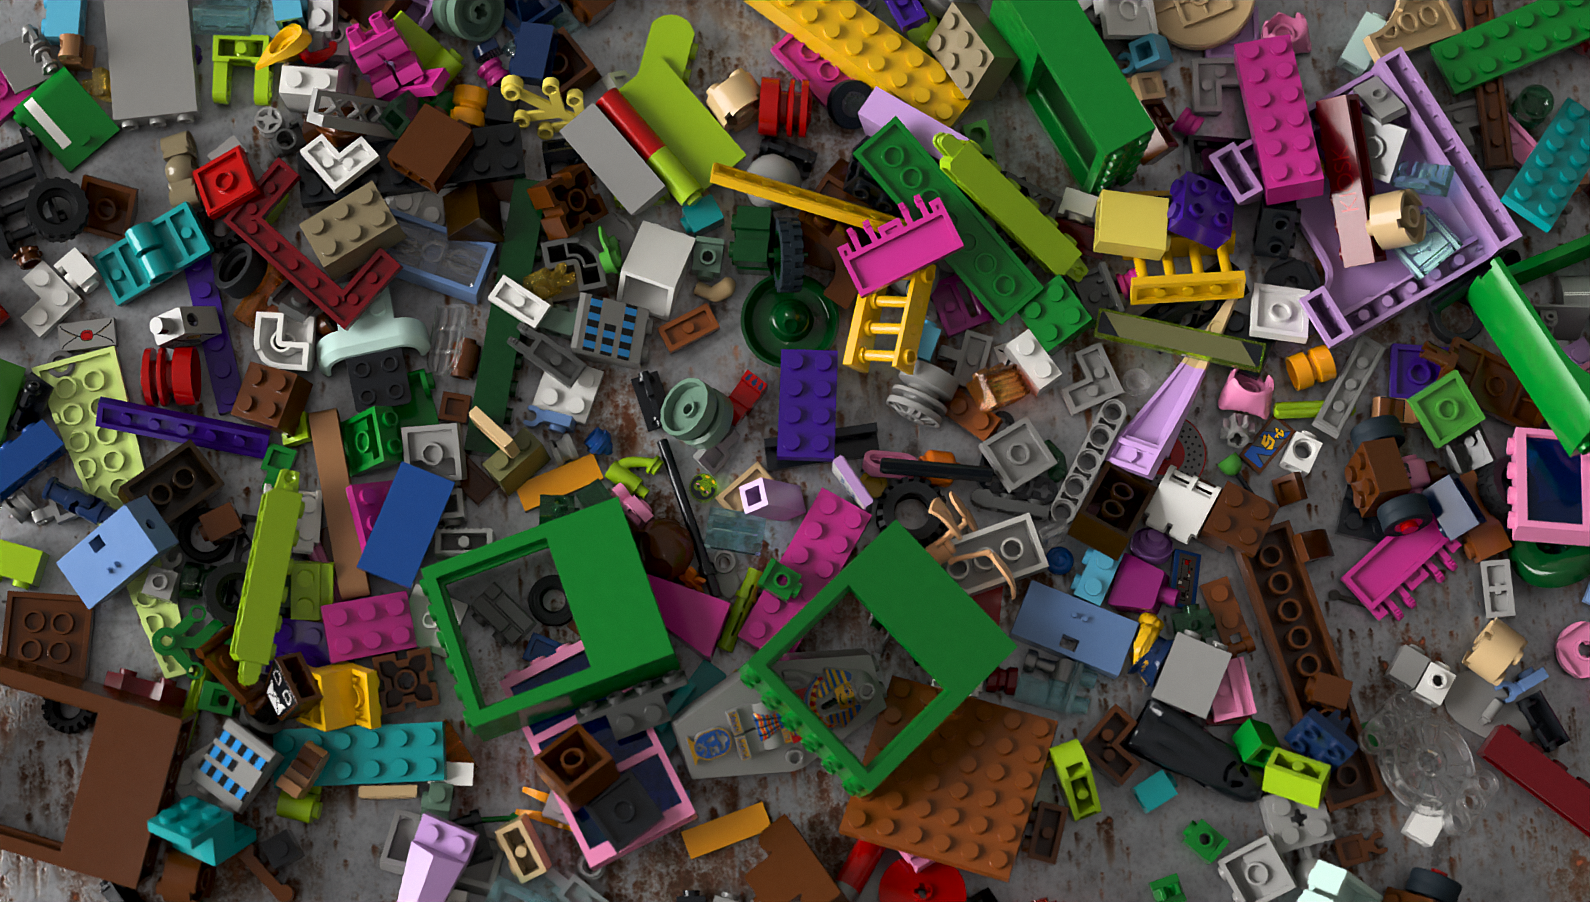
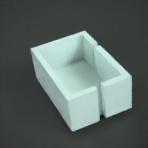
(1335, 884)

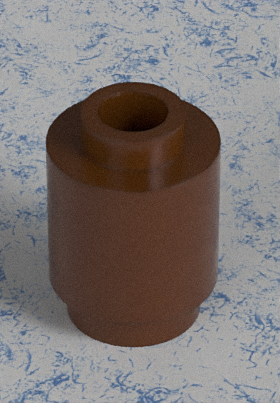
(468, 360)

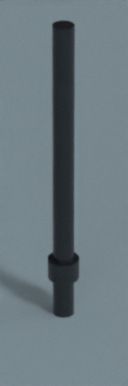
(706, 569)

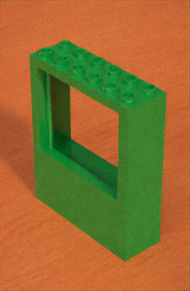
(1075, 90)
(608, 602)
(924, 614)

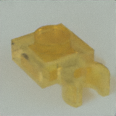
(547, 283)

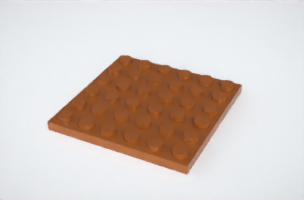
(961, 790)

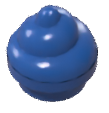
(599, 442)
(1059, 560)

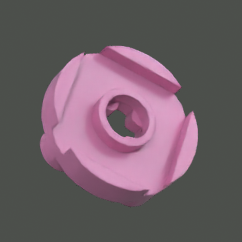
(1568, 649)

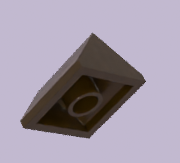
(472, 214)

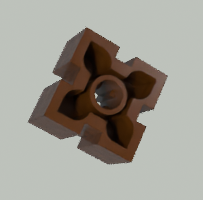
(567, 201)
(396, 695)

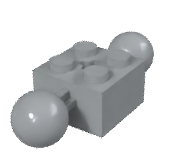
(1288, 836)

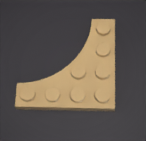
(1413, 27)

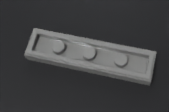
(1349, 386)

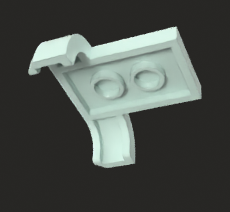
(372, 333)

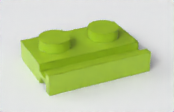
(311, 588)

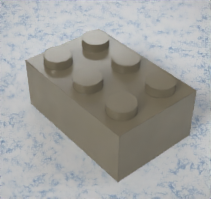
(972, 51)
(352, 230)

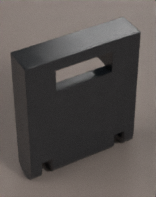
(1204, 147)

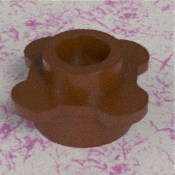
(27, 257)

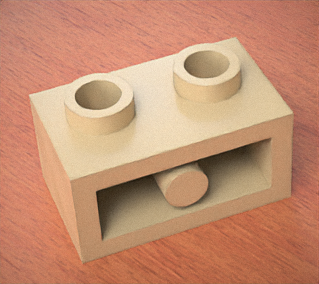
(523, 848)

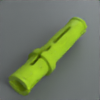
(740, 610)

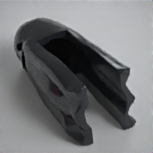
(1187, 748)

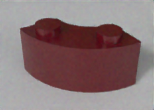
(163, 691)

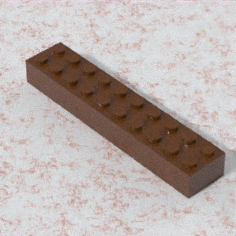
(1300, 648)

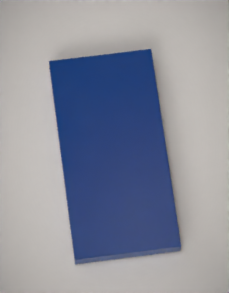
(406, 525)

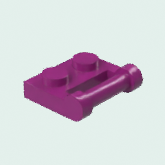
(952, 308)

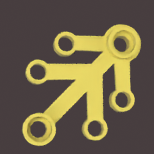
(513, 89)

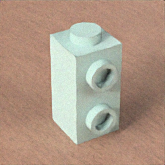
(1355, 56)

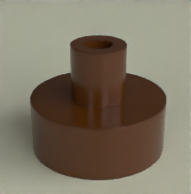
(325, 324)
(1435, 472)

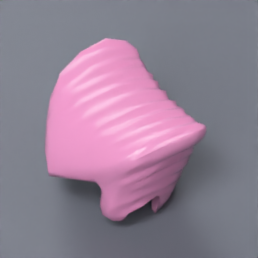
(1297, 27)
(1247, 395)

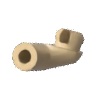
(716, 292)

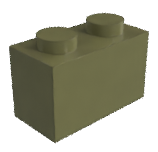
(513, 473)

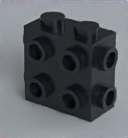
(864, 187)

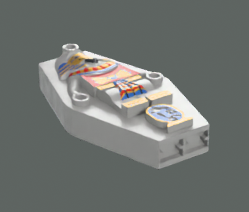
(736, 735)

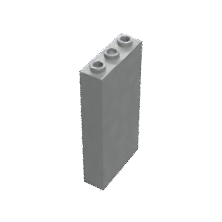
(152, 62)

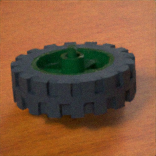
(788, 255)

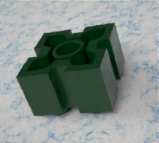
(752, 240)

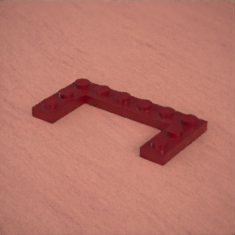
(340, 304)

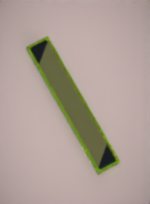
(1179, 340)

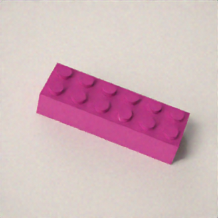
(1278, 119)
(817, 554)

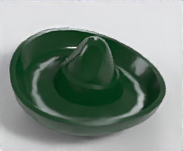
(788, 319)
(1549, 563)

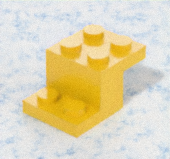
(348, 697)

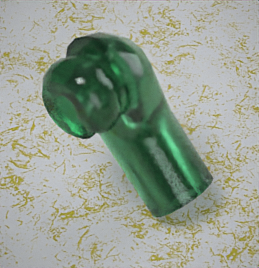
(1060, 470)

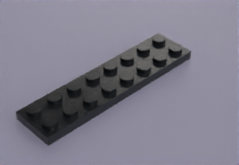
(492, 158)

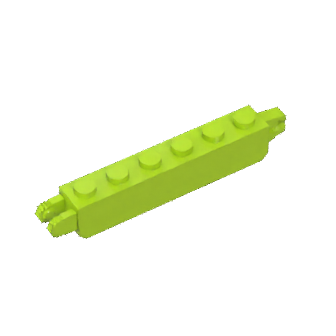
(1009, 207)
(266, 576)

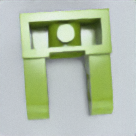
(243, 52)

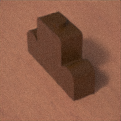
(791, 869)

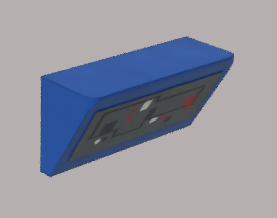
(1185, 576)

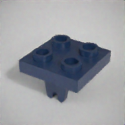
(529, 11)
(1322, 738)

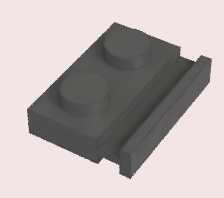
(292, 302)

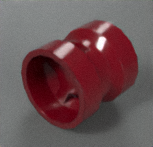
(1003, 680)

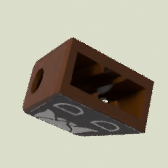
(291, 687)

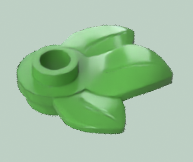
(611, 257)

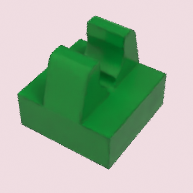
(1168, 889)

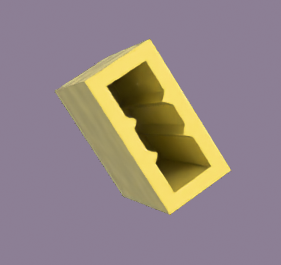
(1131, 225)

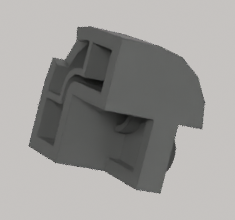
(580, 258)

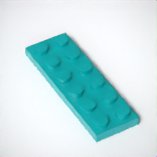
(1552, 168)
(371, 756)

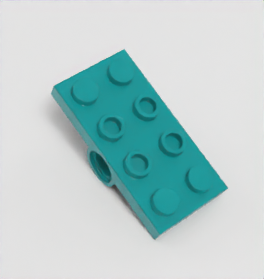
(153, 253)

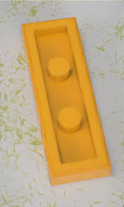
(560, 481)
(725, 830)

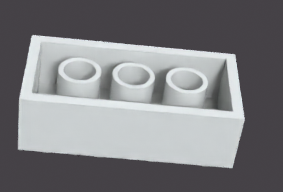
(1014, 543)

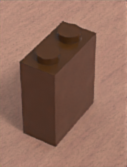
(431, 147)

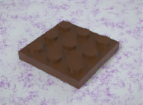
(48, 631)

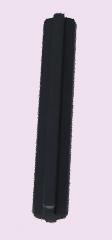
(936, 470)

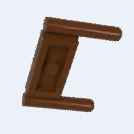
(222, 665)

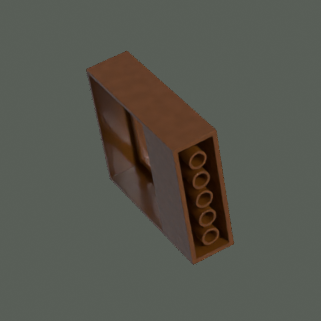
(124, 780)

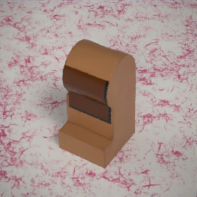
(76, 54)
(1397, 407)
(303, 770)

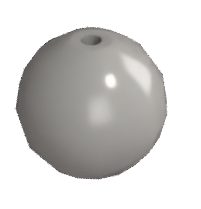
(778, 169)

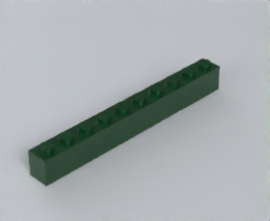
(499, 360)

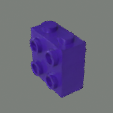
(1201, 210)

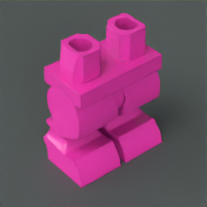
(381, 45)

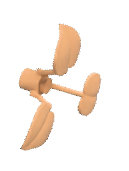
(943, 548)

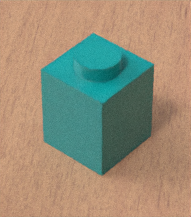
(702, 217)
(1155, 790)

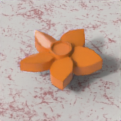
(692, 579)

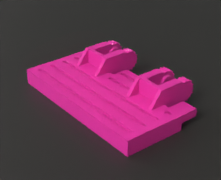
(901, 248)
(1398, 562)

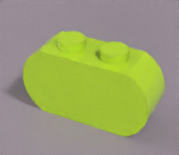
(673, 41)
(1075, 780)

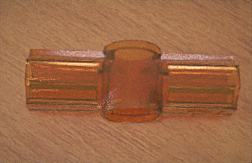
(258, 299)

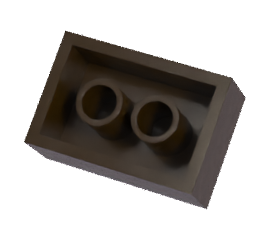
(175, 483)
(1112, 511)

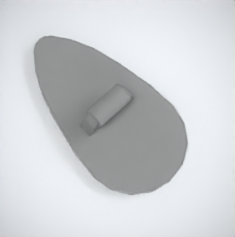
(1480, 708)

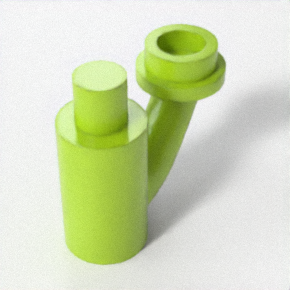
(620, 473)

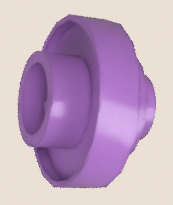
(1151, 546)

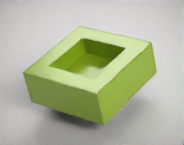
(302, 433)

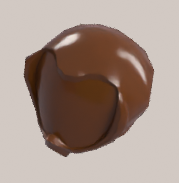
(665, 548)

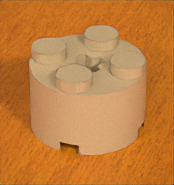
(735, 101)
(1396, 219)
(1494, 651)

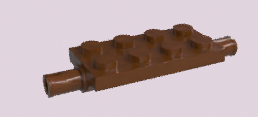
(1489, 381)

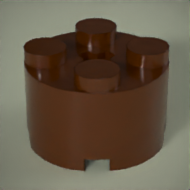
(185, 877)

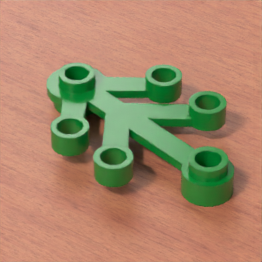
(180, 641)

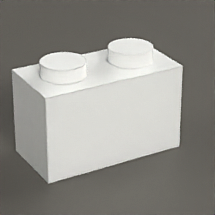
(1033, 362)

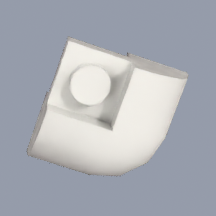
(285, 342)

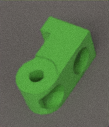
(980, 134)

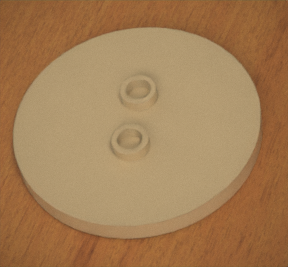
(1202, 22)

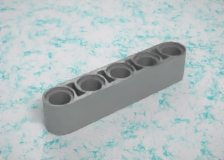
(1091, 450)

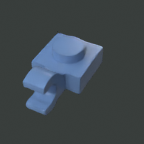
(556, 421)
(1528, 679)

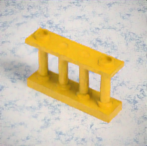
(1188, 287)
(866, 325)

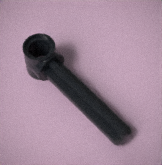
(1462, 285)

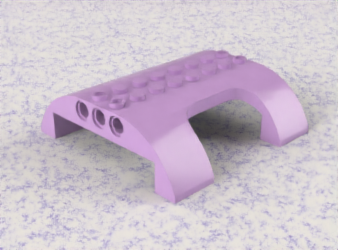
(1373, 293)

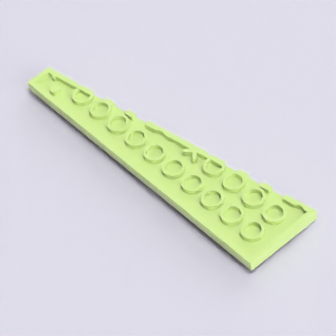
(105, 462)

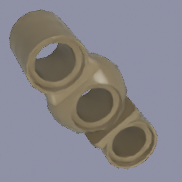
(180, 154)

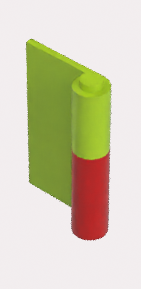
(670, 130)

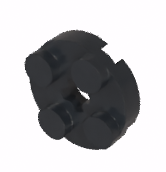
(1294, 270)

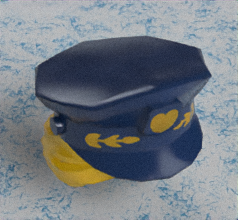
(1149, 649)

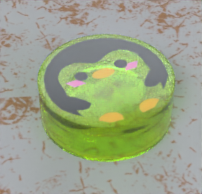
(703, 488)

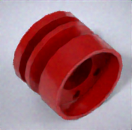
(784, 107)
(166, 377)

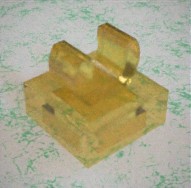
(99, 84)

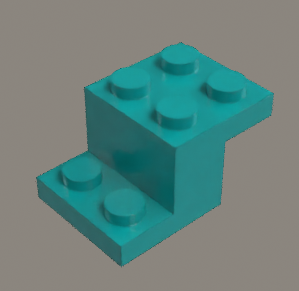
(202, 830)

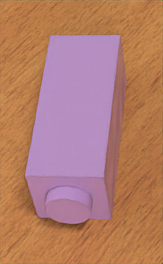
(772, 499)

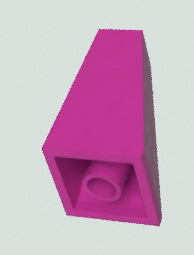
(691, 616)

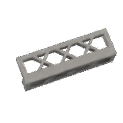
(349, 123)

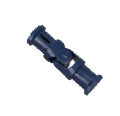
(78, 501)

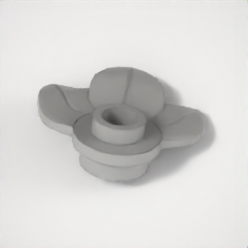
(726, 577)

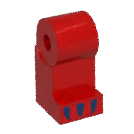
(746, 396)

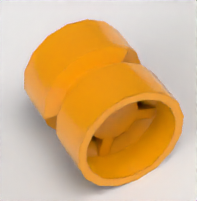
(470, 104)
(1305, 369)

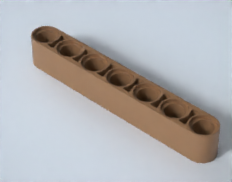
(334, 479)

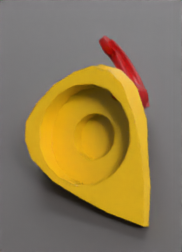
(291, 45)

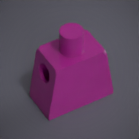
(1141, 588)

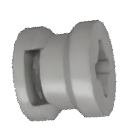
(265, 118)
(563, 449)
(20, 505)

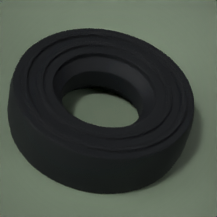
(536, 606)

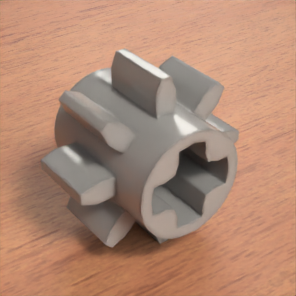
(1238, 430)

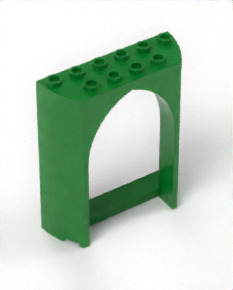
(1543, 368)

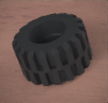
(911, 489)

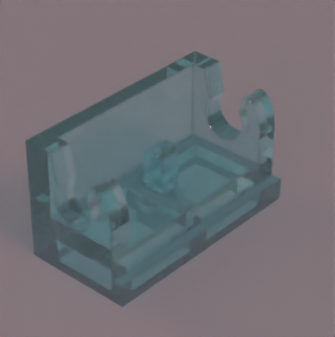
(1425, 178)
(734, 531)

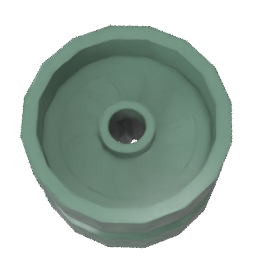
(469, 18)
(696, 414)

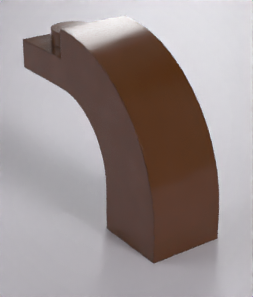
(841, 286)

